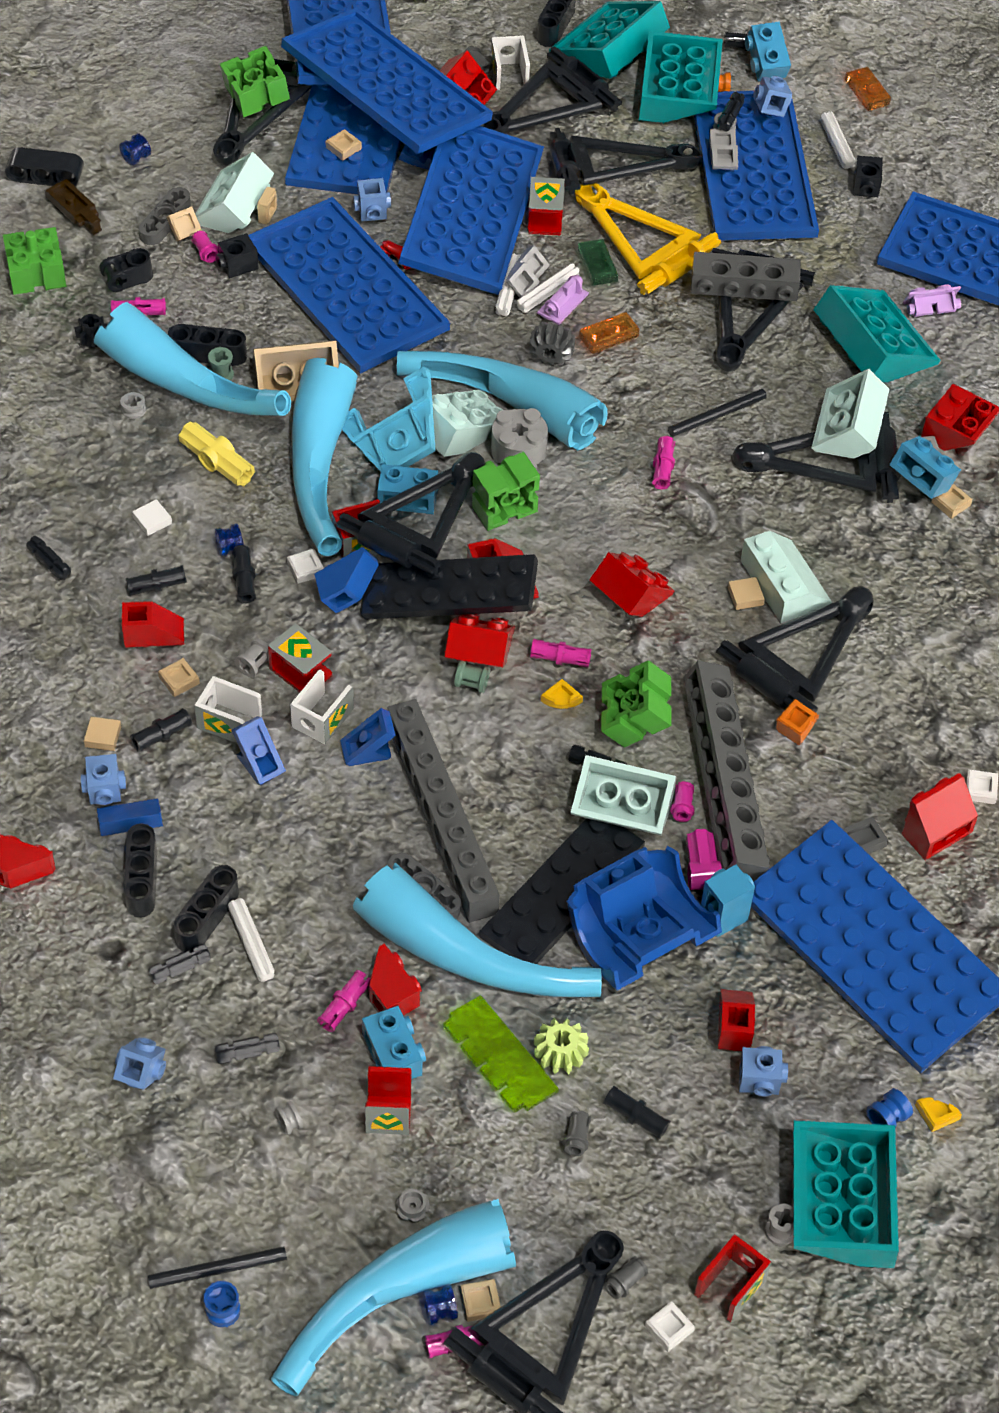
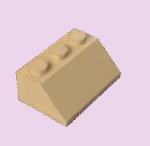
(283, 365)

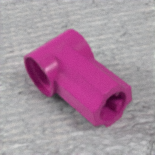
(701, 857)

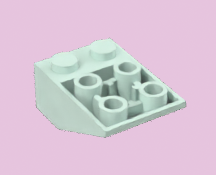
(462, 421)

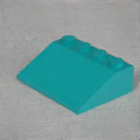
(614, 35)
(679, 76)
(874, 332)
(846, 1192)

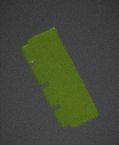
(506, 1057)

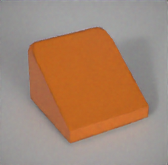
(796, 722)

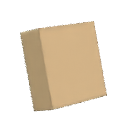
(343, 144)
(267, 205)
(184, 223)
(952, 502)
(746, 593)
(178, 677)
(102, 733)
(479, 1299)

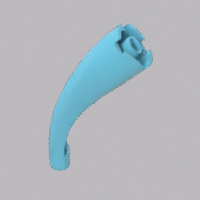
(156, 357)
(567, 409)
(318, 418)
(422, 926)
(439, 1255)

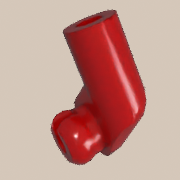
(392, 248)

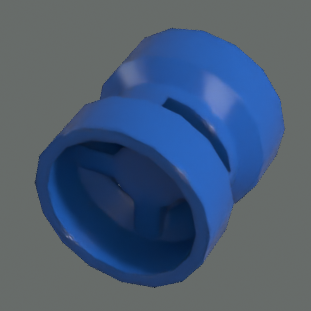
(891, 1109)
(218, 1297)

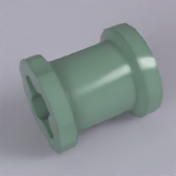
(221, 361)
(472, 676)

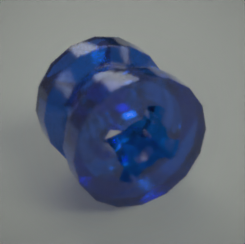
(135, 149)
(228, 538)
(440, 1304)

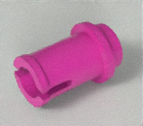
(206, 248)
(682, 807)

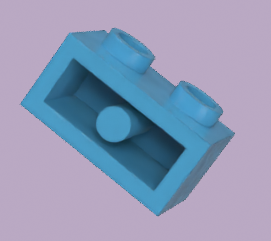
(767, 50)
(925, 467)
(398, 479)
(729, 894)
(392, 1042)

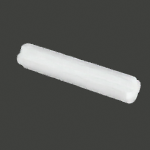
(837, 140)
(546, 288)
(507, 294)
(251, 940)

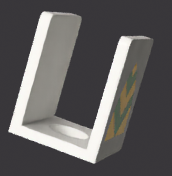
(518, 56)
(229, 696)
(328, 723)

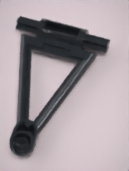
(572, 77)
(232, 142)
(573, 161)
(734, 346)
(871, 466)
(402, 543)
(775, 676)
(510, 1369)

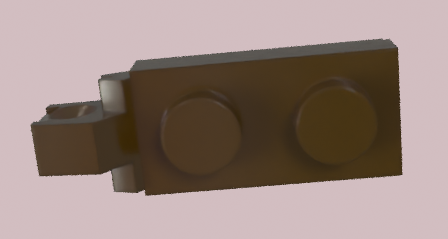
(74, 205)

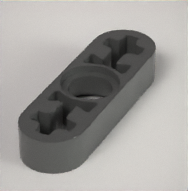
(165, 206)
(421, 874)

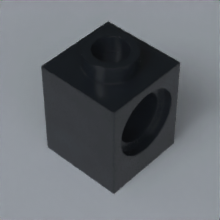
(867, 176)
(237, 255)

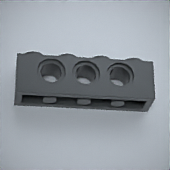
(745, 276)

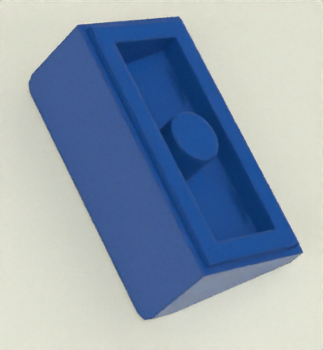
(122, 817)

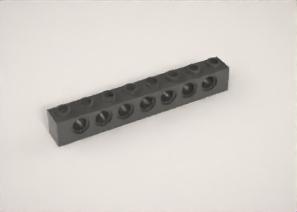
(726, 769)
(443, 812)

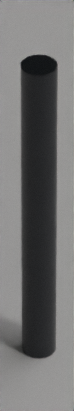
(717, 412)
(217, 1267)

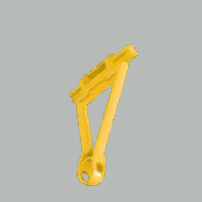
(666, 263)

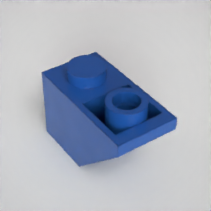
(346, 579)

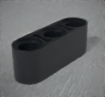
(554, 21)
(43, 166)
(202, 339)
(142, 882)
(207, 895)

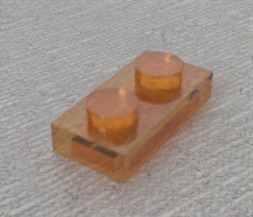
(867, 88)
(609, 332)

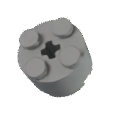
(519, 432)

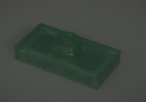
(597, 262)

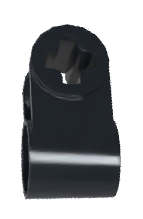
(129, 269)

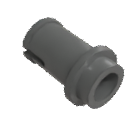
(485, 65)
(576, 1139)
(620, 1282)

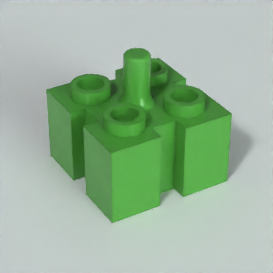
(254, 81)
(34, 260)
(505, 490)
(636, 704)

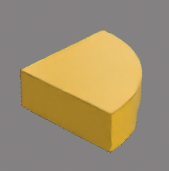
(561, 696)
(937, 1113)

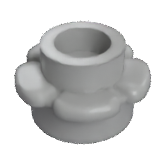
(409, 1197)

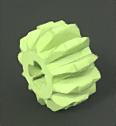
(571, 1046)

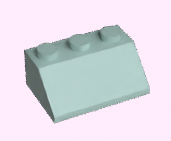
(234, 195)
(851, 416)
(783, 576)
(624, 795)

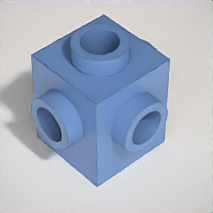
(772, 96)
(372, 199)
(103, 779)
(140, 1063)
(762, 1071)

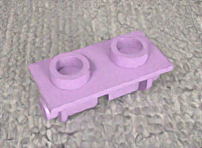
(564, 300)
(921, 300)

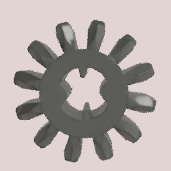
(552, 343)

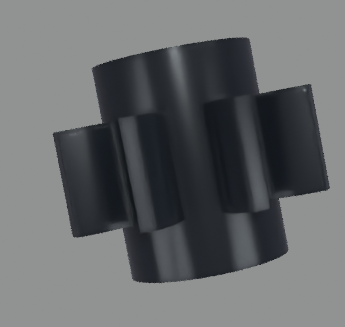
(88, 328)

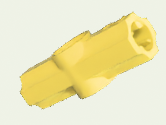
(216, 453)

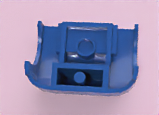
(637, 914)

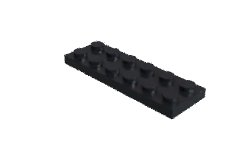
(458, 588)
(539, 910)

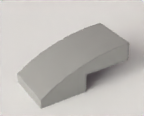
(723, 149)
(526, 271)

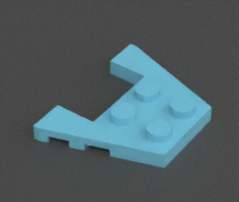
(403, 435)

